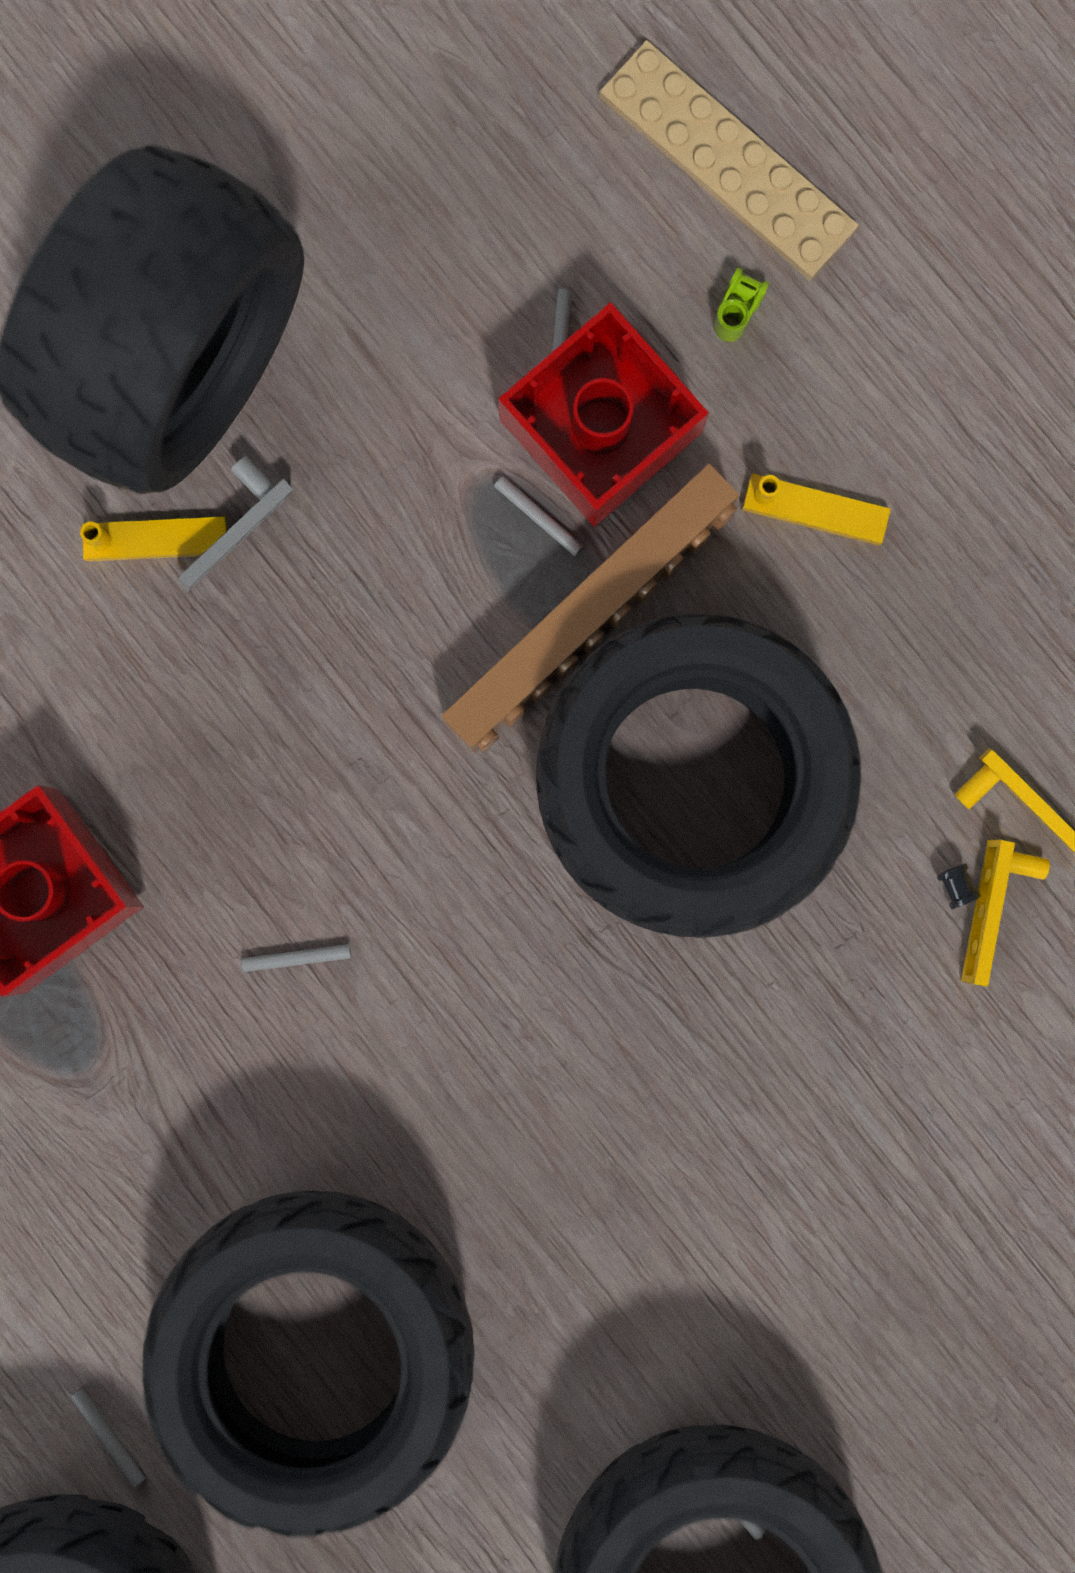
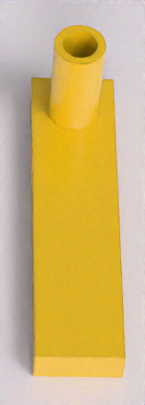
(816, 509)
(150, 538)
(997, 770)
(997, 864)

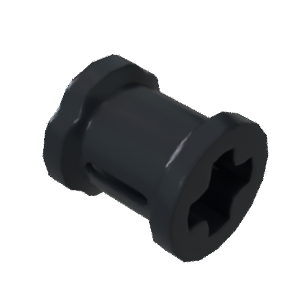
(958, 886)

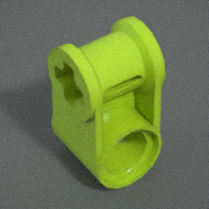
(740, 300)

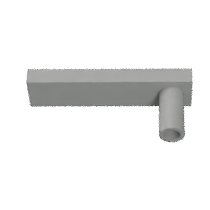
(270, 499)

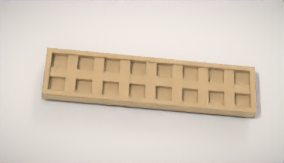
(728, 160)

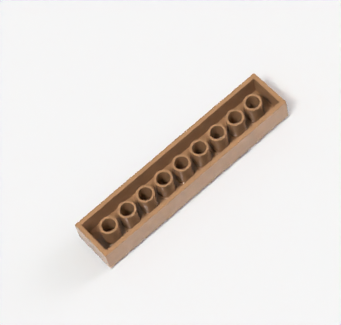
(591, 608)

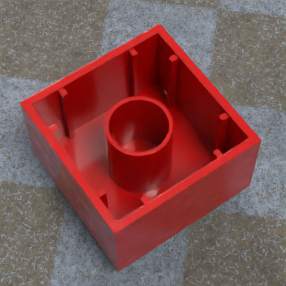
(602, 414)
(54, 890)

